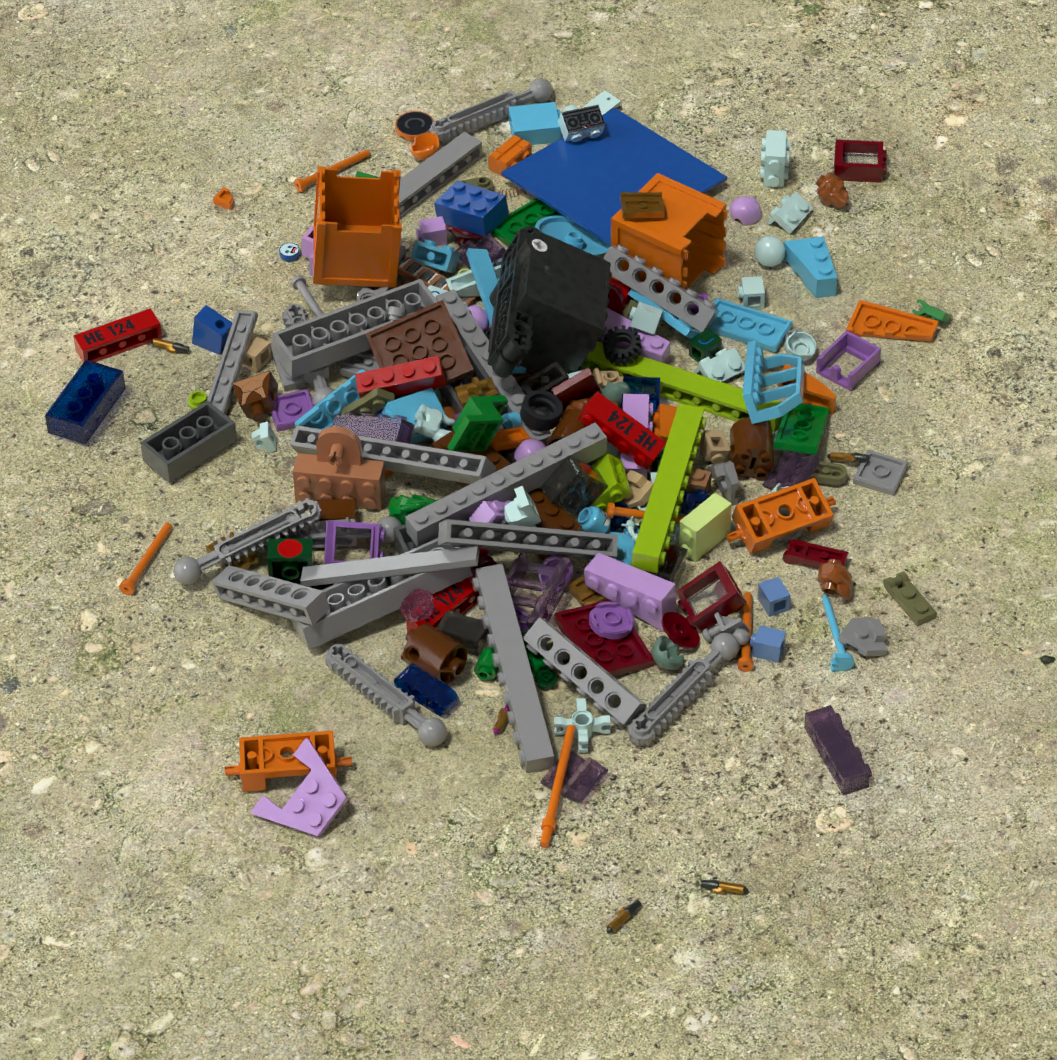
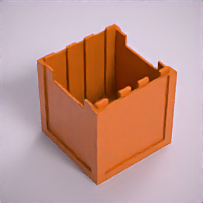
(356, 229)
(681, 242)

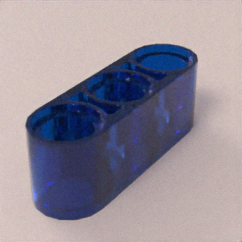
(426, 690)

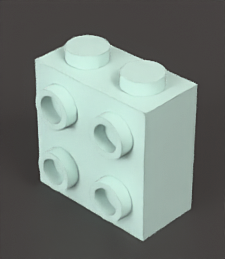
(775, 158)

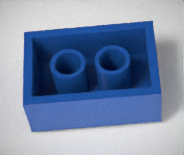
(472, 208)

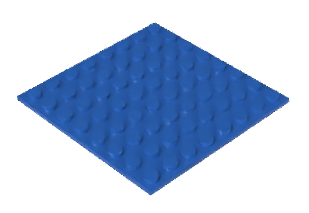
(588, 175)

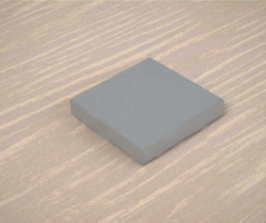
(881, 473)

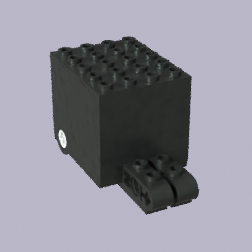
(547, 305)

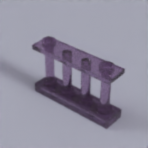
(552, 590)

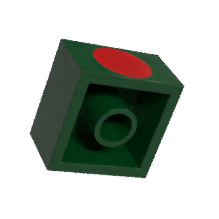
(288, 557)

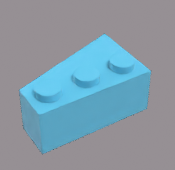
(813, 264)

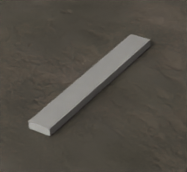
(390, 566)

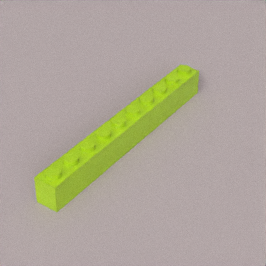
(684, 386)
(668, 487)

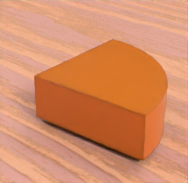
(224, 199)

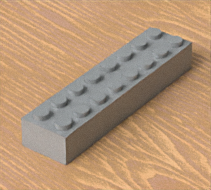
(343, 331)
(366, 600)

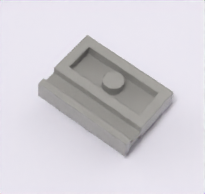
(357, 362)

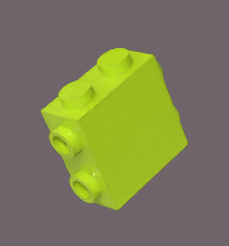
(615, 476)

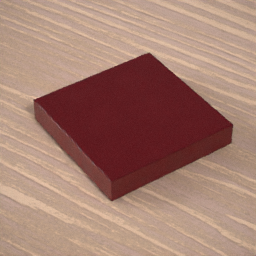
(576, 387)

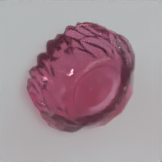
(417, 605)

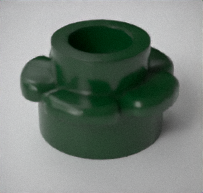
(546, 680)

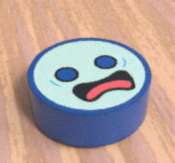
(289, 252)

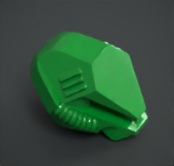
(403, 505)

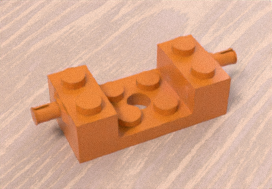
(760, 521)
(263, 757)

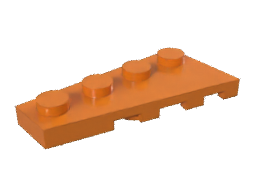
(885, 322)

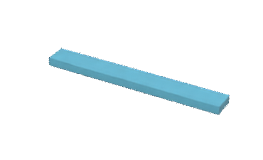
(486, 282)

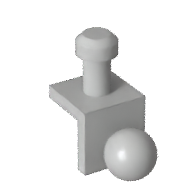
(728, 625)

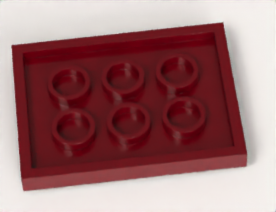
(614, 655)

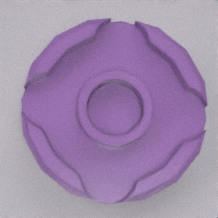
(611, 620)

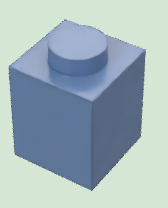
(773, 596)
(768, 643)

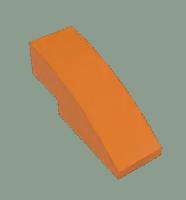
(814, 391)

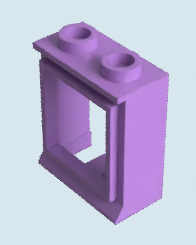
(855, 346)
(377, 536)

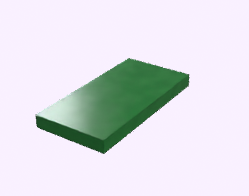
(521, 218)
(802, 429)

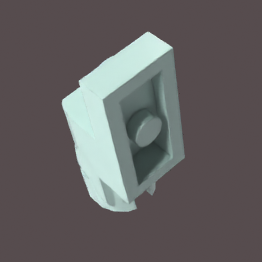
(521, 510)

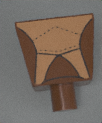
(257, 395)

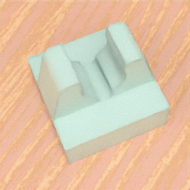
(265, 437)

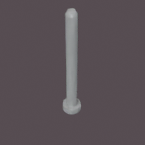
(299, 282)

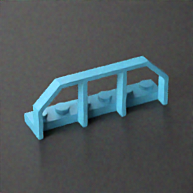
(755, 380)

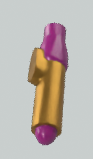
(502, 720)

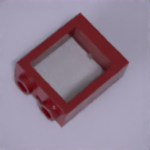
(860, 160)
(708, 594)

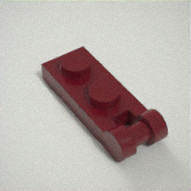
(812, 554)

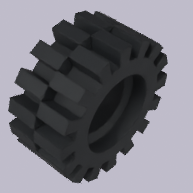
(622, 335)

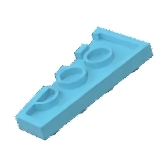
(324, 412)

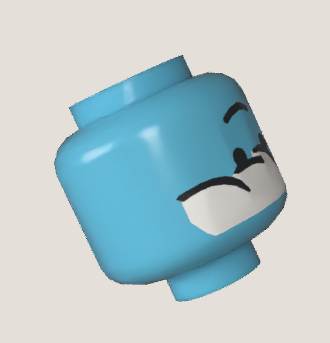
(594, 520)

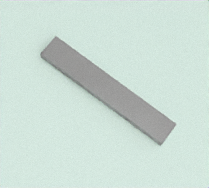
(232, 359)

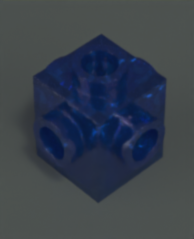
(691, 499)

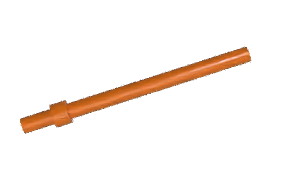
(549, 823)

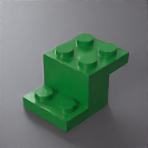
(477, 423)

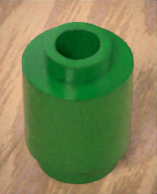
(484, 667)

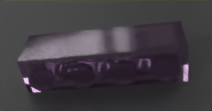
(378, 427)
(837, 750)

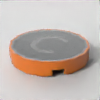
(413, 124)

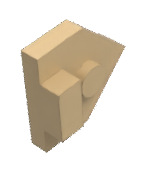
(640, 490)

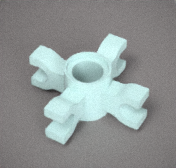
(584, 724)

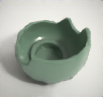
(614, 391)
(665, 654)

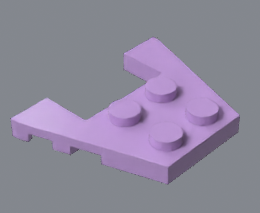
(314, 801)

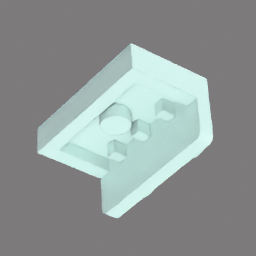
(791, 212)
(723, 366)

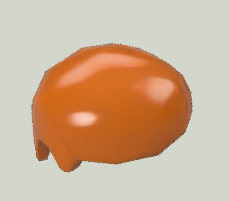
(425, 145)

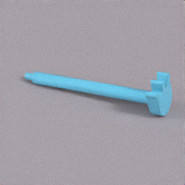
(842, 660)

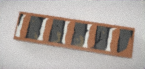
(414, 270)

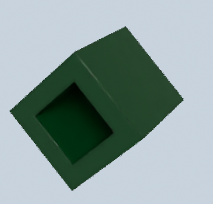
(704, 345)

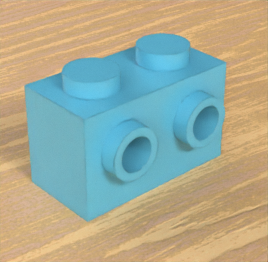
(435, 257)

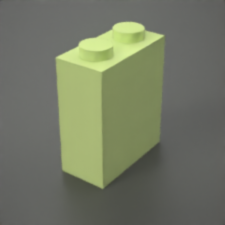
(705, 526)

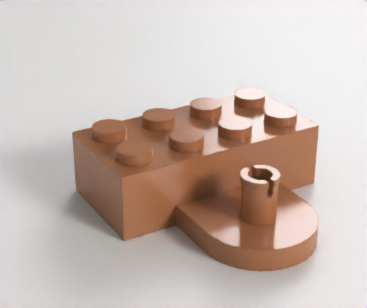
(339, 471)

